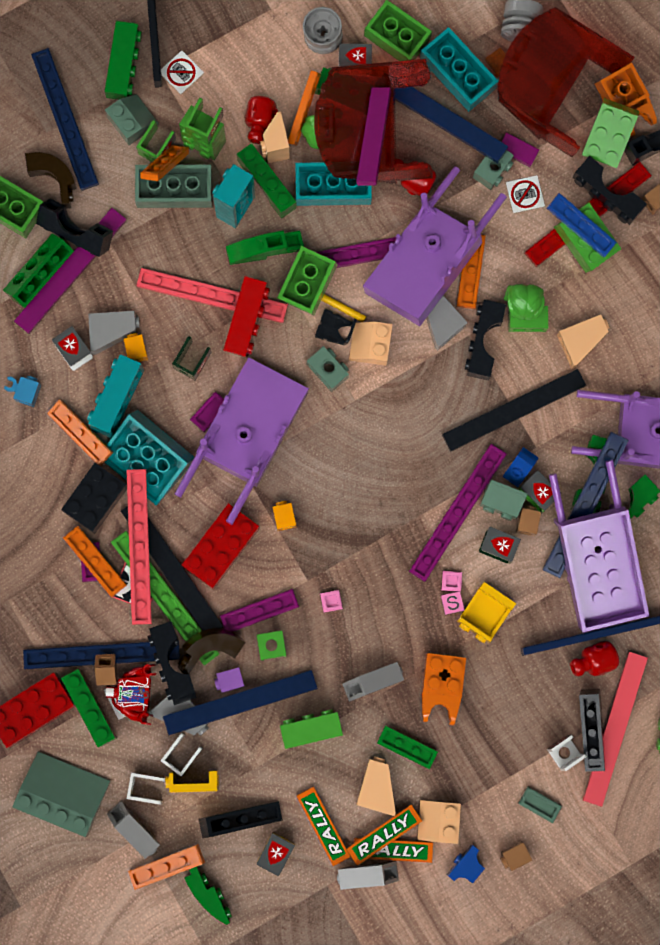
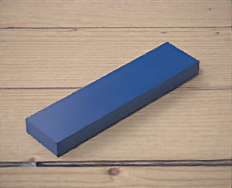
(581, 225)

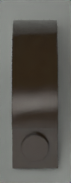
(48, 165)
(206, 641)

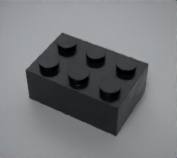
(94, 498)

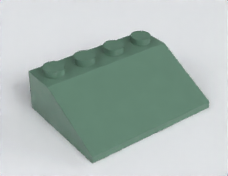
(61, 794)

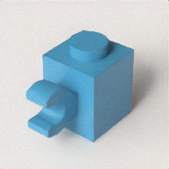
(25, 391)

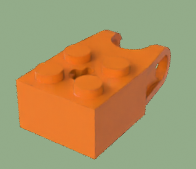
(634, 94)
(442, 692)

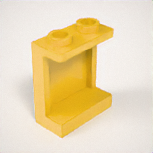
(485, 613)
(213, 785)

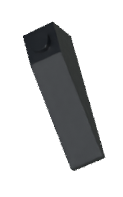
(592, 729)
(240, 819)

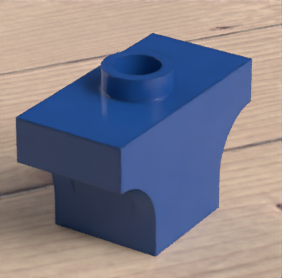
(520, 467)
(466, 865)

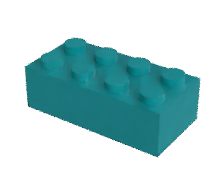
(459, 69)
(319, 187)
(233, 195)
(116, 396)

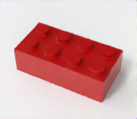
(246, 316)
(220, 547)
(33, 709)

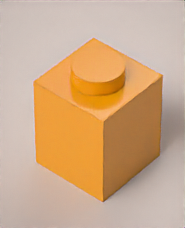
(135, 347)
(284, 516)

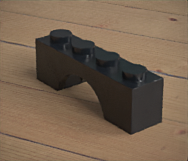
(643, 147)
(625, 206)
(54, 218)
(490, 316)
(179, 685)

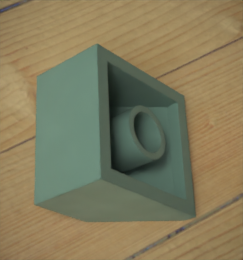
(130, 118)
(503, 500)

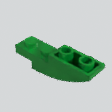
(264, 245)
(210, 897)

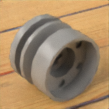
(517, 15)
(321, 20)

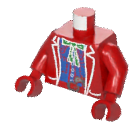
(133, 693)

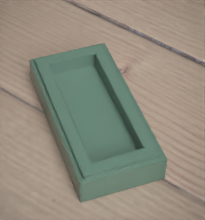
(540, 804)

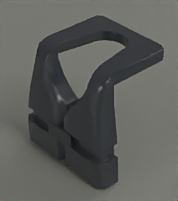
(329, 328)

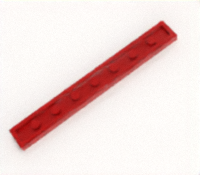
(623, 185)

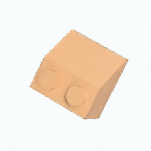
(275, 142)
(371, 343)
(439, 821)

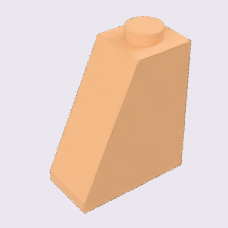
(582, 338)
(376, 788)

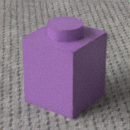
(229, 680)

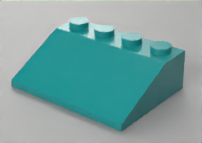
(146, 446)

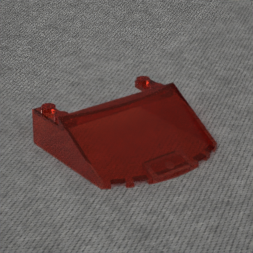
(544, 67)
(343, 116)

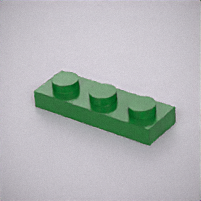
(407, 747)

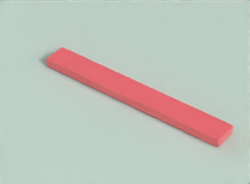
(203, 293)
(139, 547)
(616, 726)

